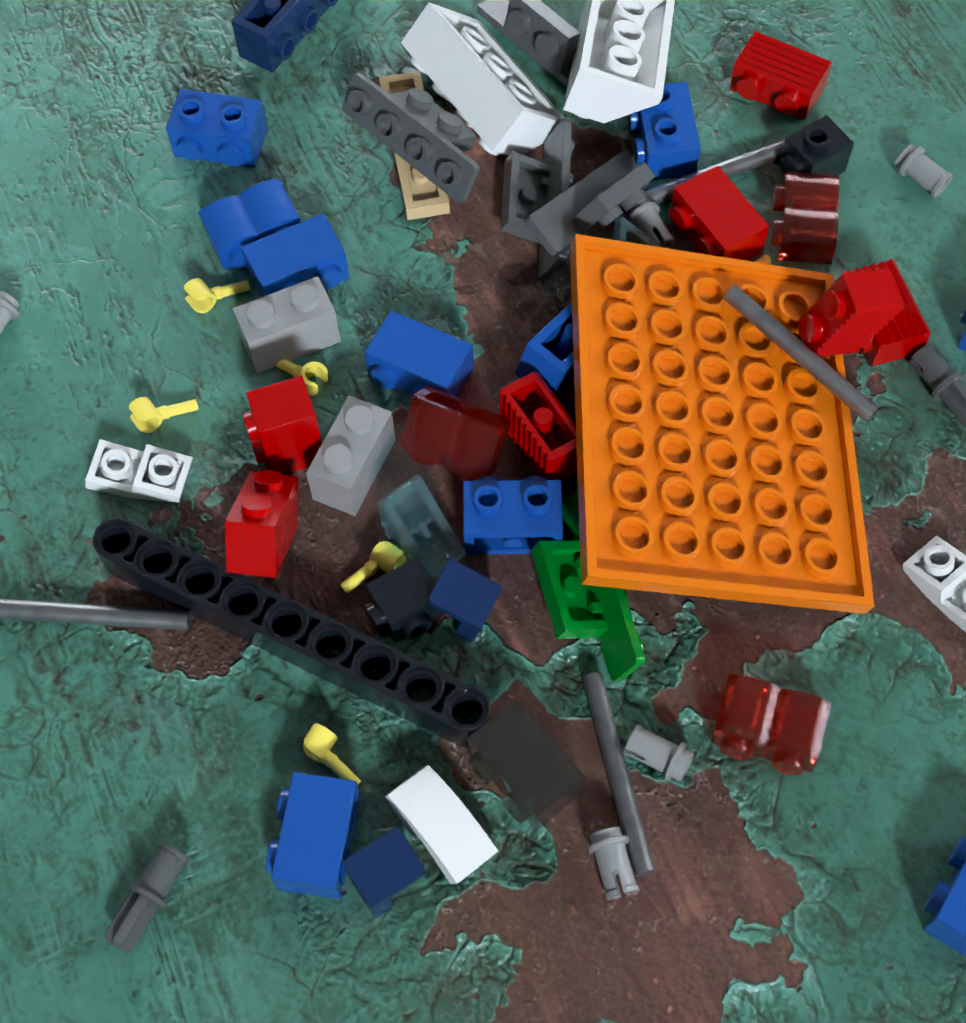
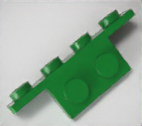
(586, 609)

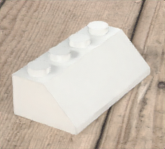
(619, 58)
(480, 81)

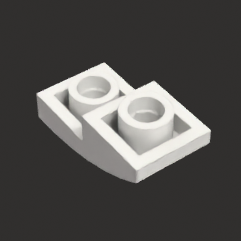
(138, 474)
(941, 577)
(442, 823)

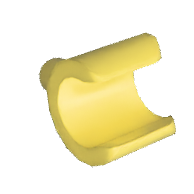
(203, 298)
(311, 369)
(149, 418)
(384, 557)
(317, 747)

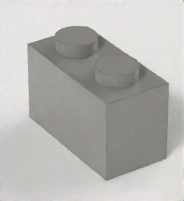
(287, 324)
(351, 455)

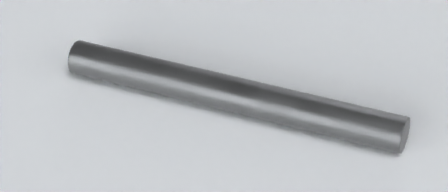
(730, 167)
(800, 352)
(95, 614)
(618, 774)

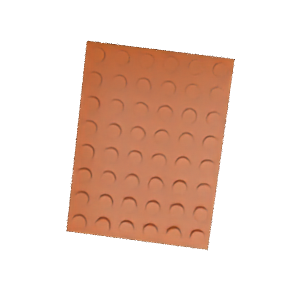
(703, 441)

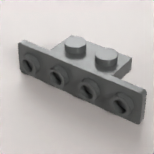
(535, 31)
(417, 132)
(534, 183)
(591, 202)

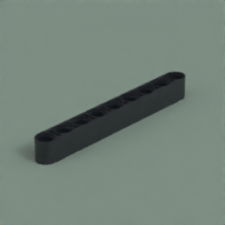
(303, 648)

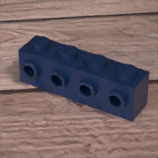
(272, 28)

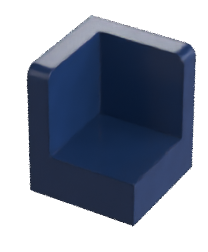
(464, 597)
(383, 870)

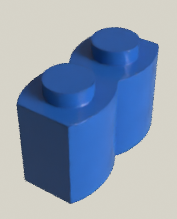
(245, 219)

